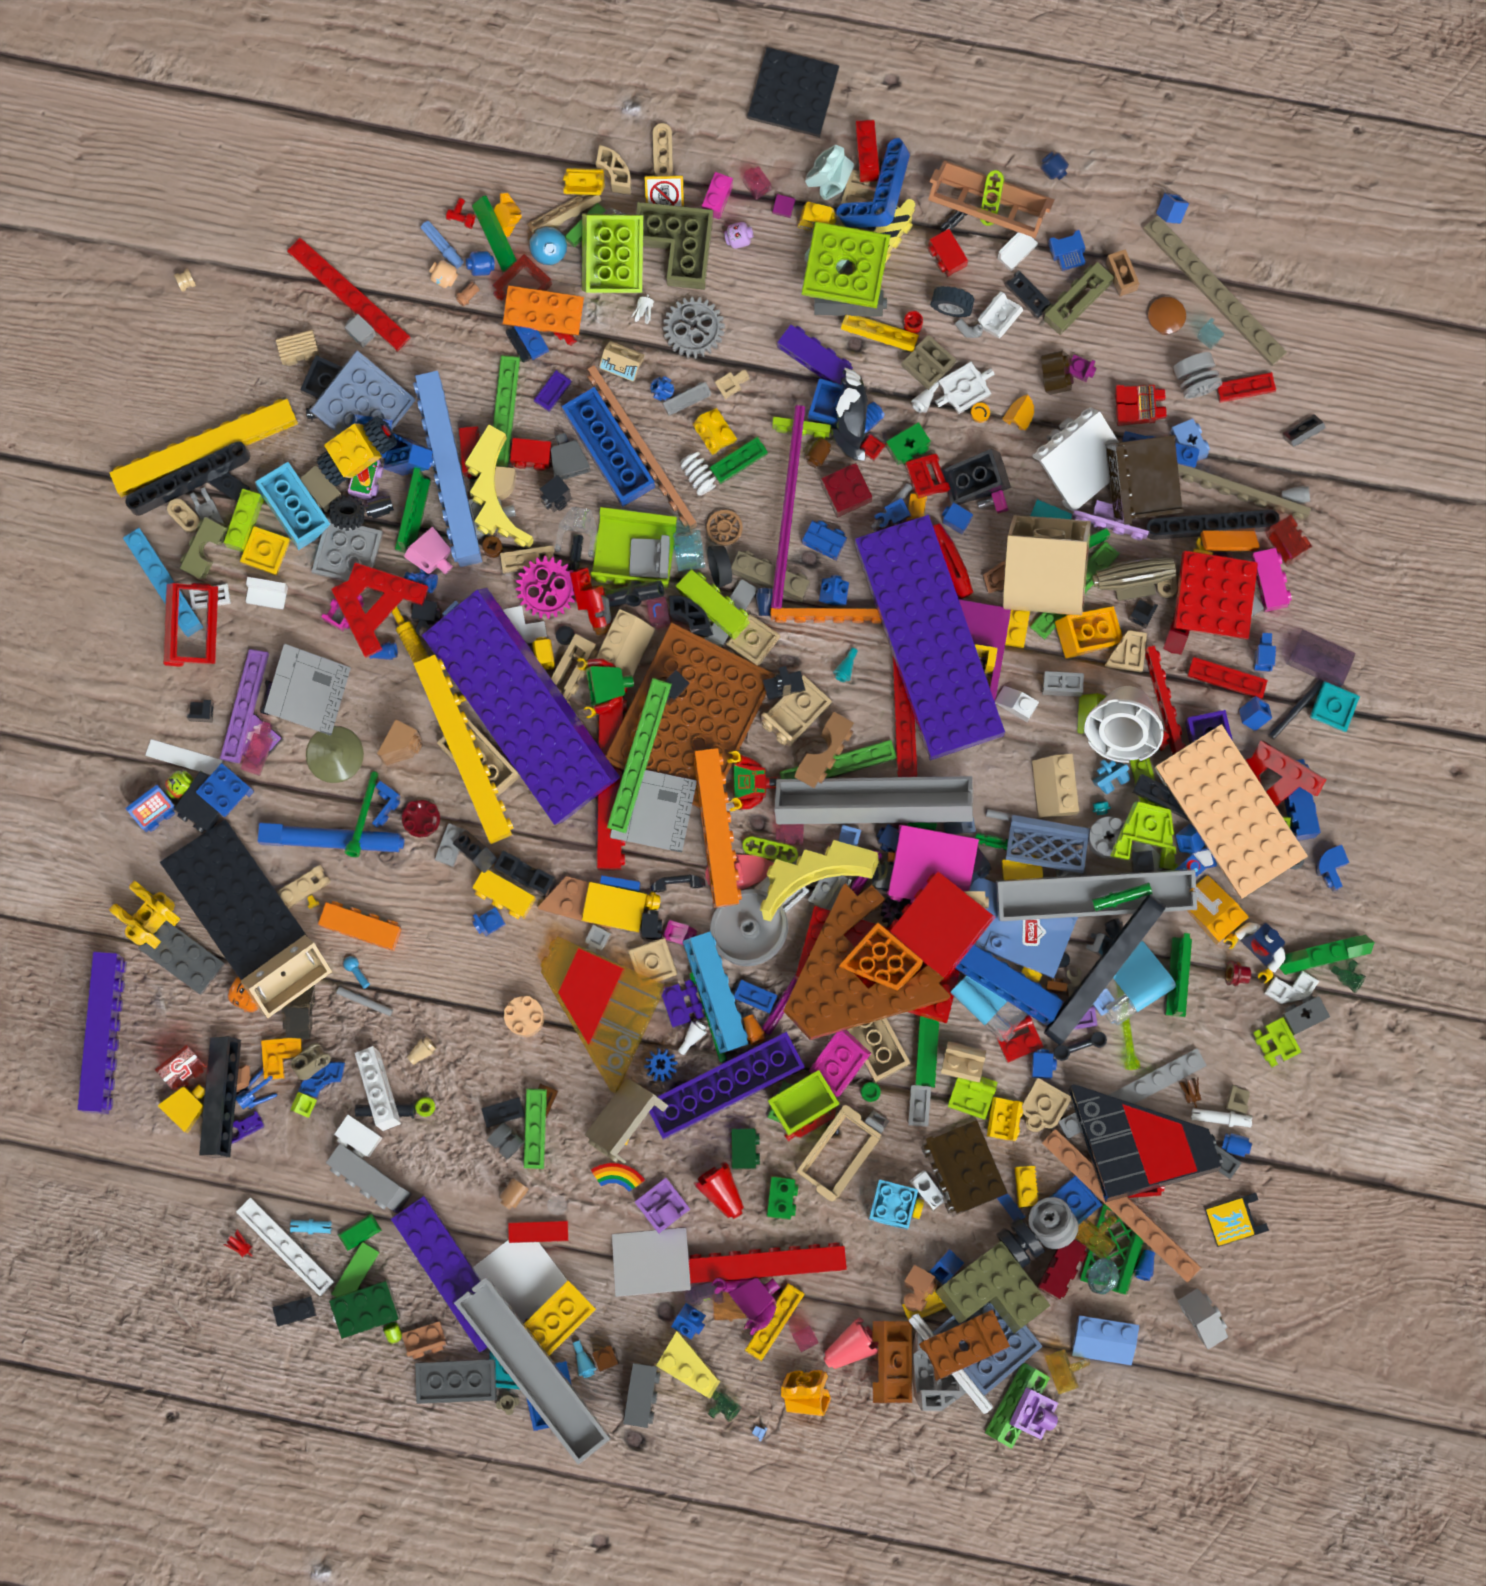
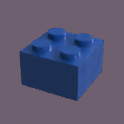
(821, 407)

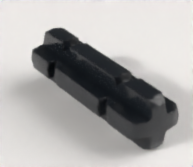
(953, 220)
(518, 344)
(576, 551)

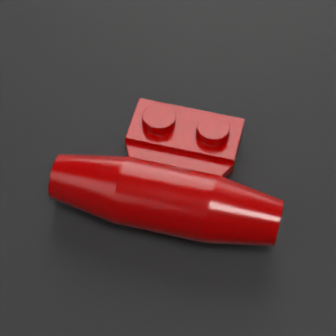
(954, 563)

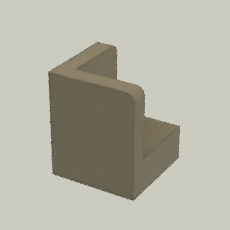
(1237, 1100)

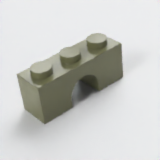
(194, 560)

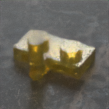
(1095, 1238)
(1063, 1371)

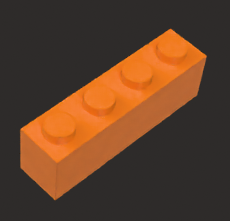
(360, 926)

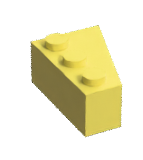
(687, 1366)

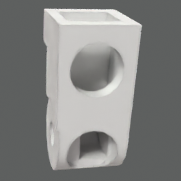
(927, 1190)

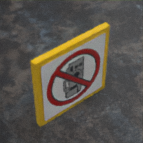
(664, 190)

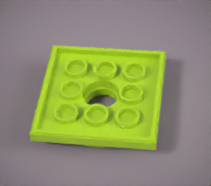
(838, 243)

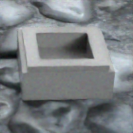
(876, 1121)

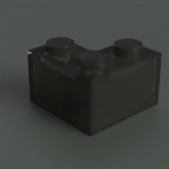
(298, 1015)

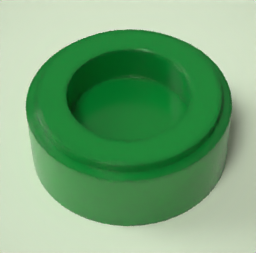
(870, 1092)

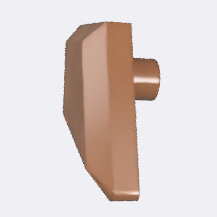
(995, 578)
(243, 1077)

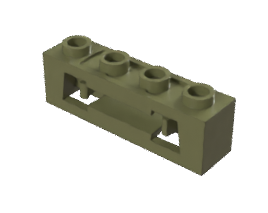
(1099, 276)

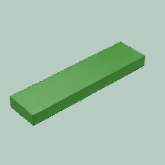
(535, 1128)

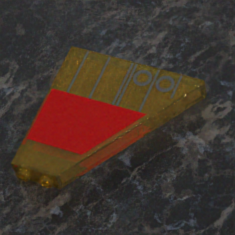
(603, 1003)

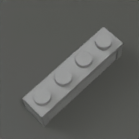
(686, 399)

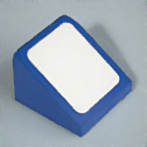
(1205, 858)

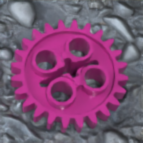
(531, 579)

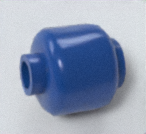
(480, 263)

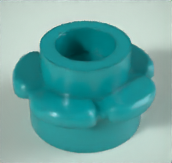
(1101, 807)

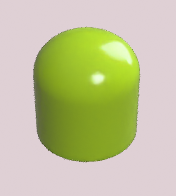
(392, 1332)

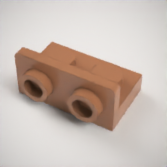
(424, 1339)

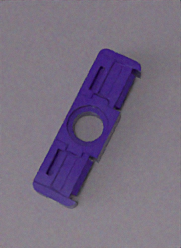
(248, 1126)

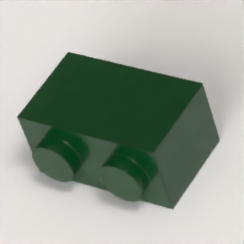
(744, 1149)

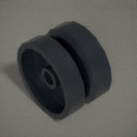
(1020, 1242)

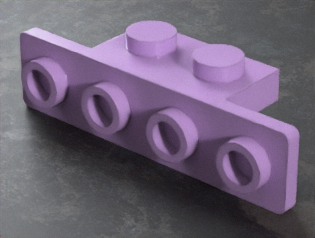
(1103, 518)

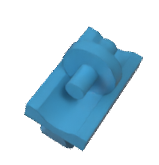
(1104, 780)

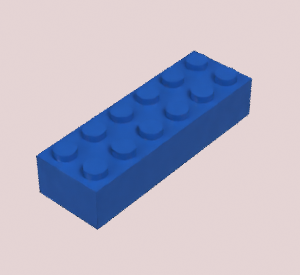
(608, 447)

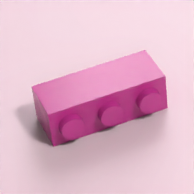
(1271, 580)

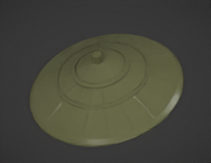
(334, 756)

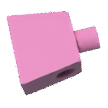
(430, 552)

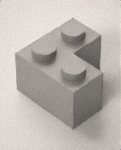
(1204, 1318)

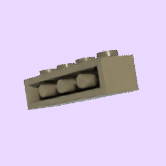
(763, 574)

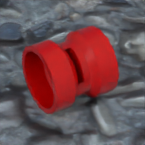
(911, 319)

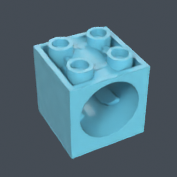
(893, 1204)

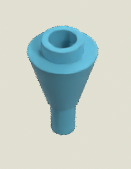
(584, 1364)

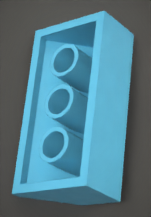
(292, 505)

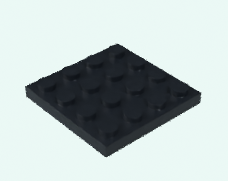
(793, 92)

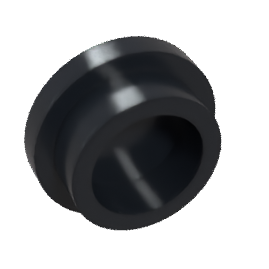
(564, 635)

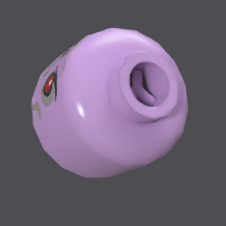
(738, 235)

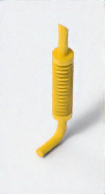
(412, 642)

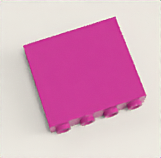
(927, 852)

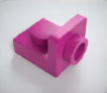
(678, 932)

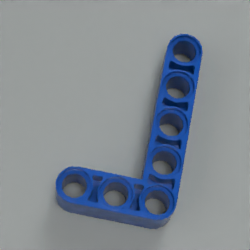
(883, 208)

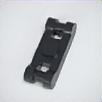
(1027, 294)

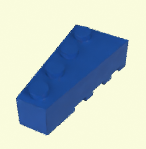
(1303, 814)

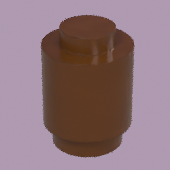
(818, 453)

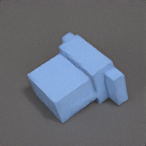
(759, 1432)

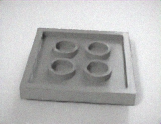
(343, 548)

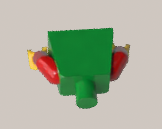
(604, 684)

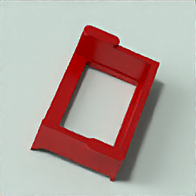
(171, 624)

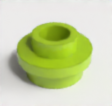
(420, 1102)

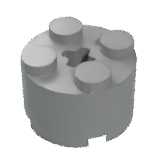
(1096, 841)

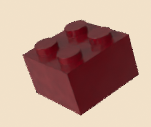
(846, 490)

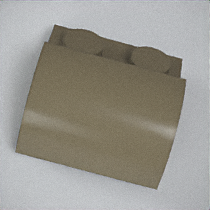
(928, 362)

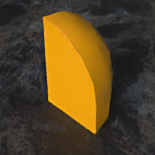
(1020, 412)

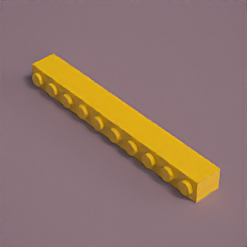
(246, 429)
(462, 748)

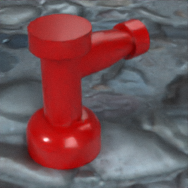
(468, 219)

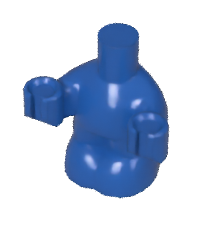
(423, 578)

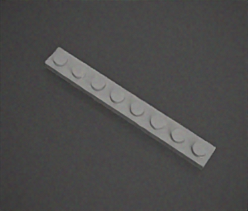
(1146, 1086)

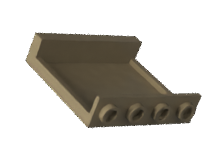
(621, 1118)

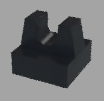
(1101, 943)

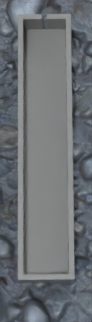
(875, 800)
(1074, 894)
(533, 1370)

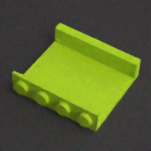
(614, 543)

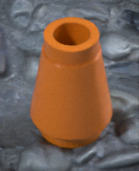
(754, 1031)

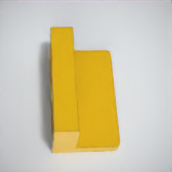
(990, 654)

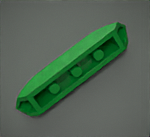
(1327, 954)

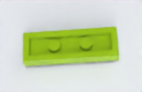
(819, 430)

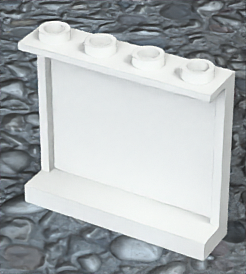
(1078, 458)

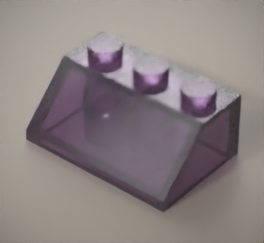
(1321, 658)

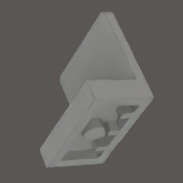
(650, 558)

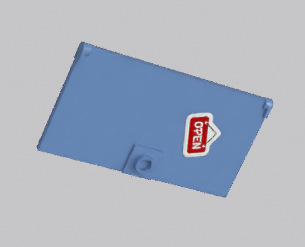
(1030, 943)

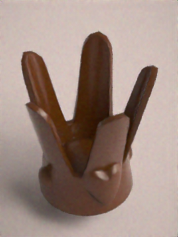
(1191, 1094)

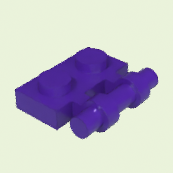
(676, 1006)

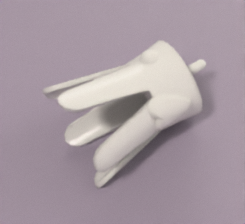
(643, 305)

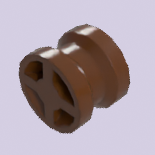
(494, 550)

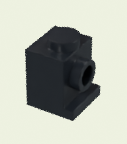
(651, 925)

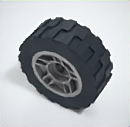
(952, 301)

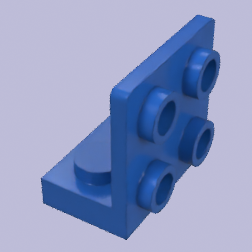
(224, 790)

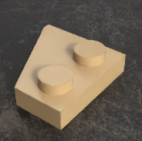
(1129, 652)

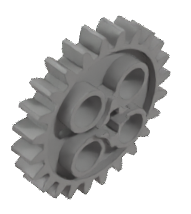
(702, 313)

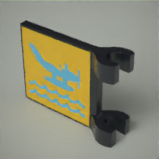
(1233, 1220)

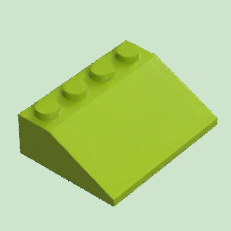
(612, 253)

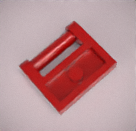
(921, 477)
(1022, 1044)

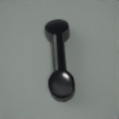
(660, 884)
(1096, 1039)

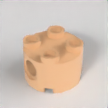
(524, 1016)

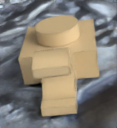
(730, 385)

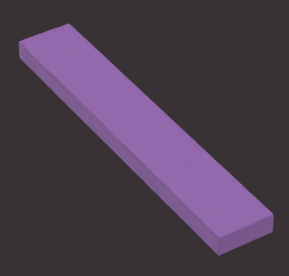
(244, 706)

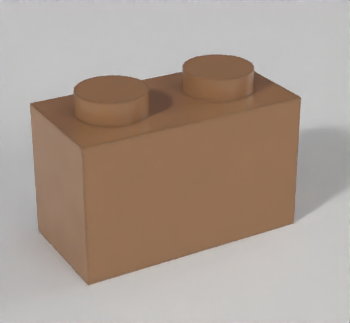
(1123, 272)

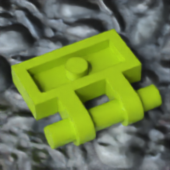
(1283, 1040)

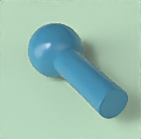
(351, 964)

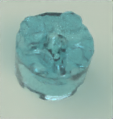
(689, 550)

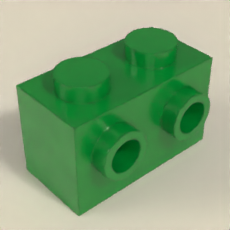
(781, 1198)

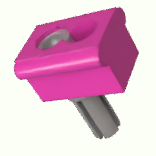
(997, 499)

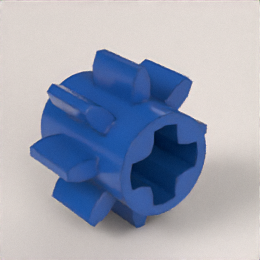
(662, 388)

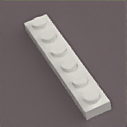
(285, 1246)

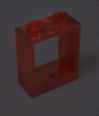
(530, 267)

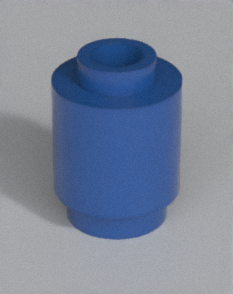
(1237, 1144)

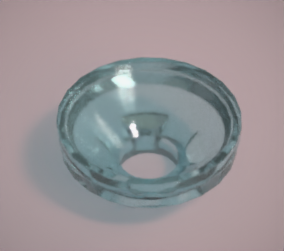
(1099, 1276)

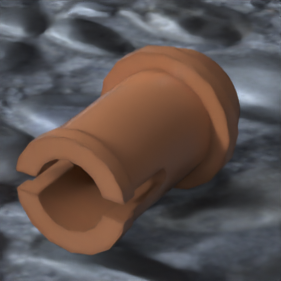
(466, 295)

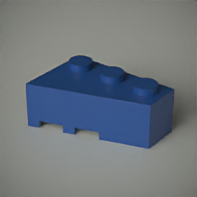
(406, 456)

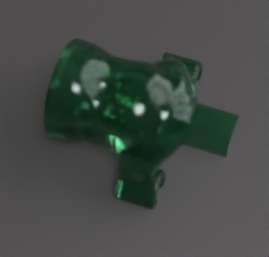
(1349, 977)
(724, 1405)

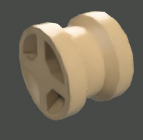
(184, 280)

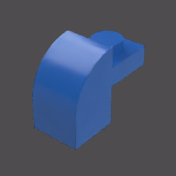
(1327, 865)

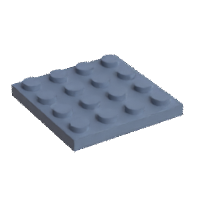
(363, 391)
(994, 1369)

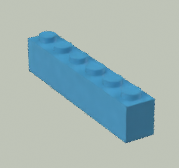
(160, 578)
(715, 992)

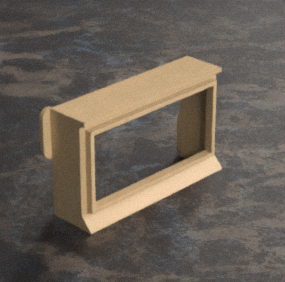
(845, 1112)

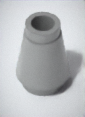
(1297, 495)

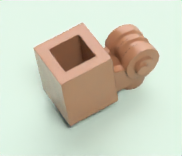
(922, 1284)

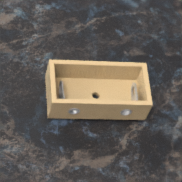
(302, 967)

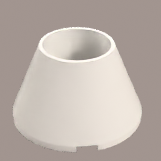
(1123, 737)

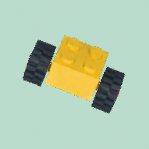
(355, 450)

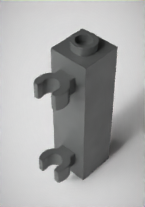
(836, 308)

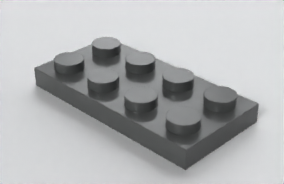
(183, 958)
(456, 1381)

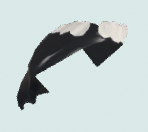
(851, 414)

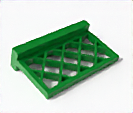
(413, 511)
(1179, 971)
(1130, 1259)

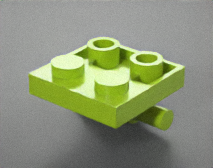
(972, 1096)

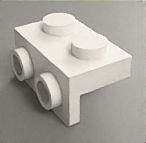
(999, 315)

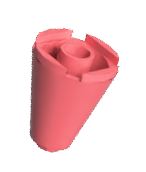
(851, 1346)

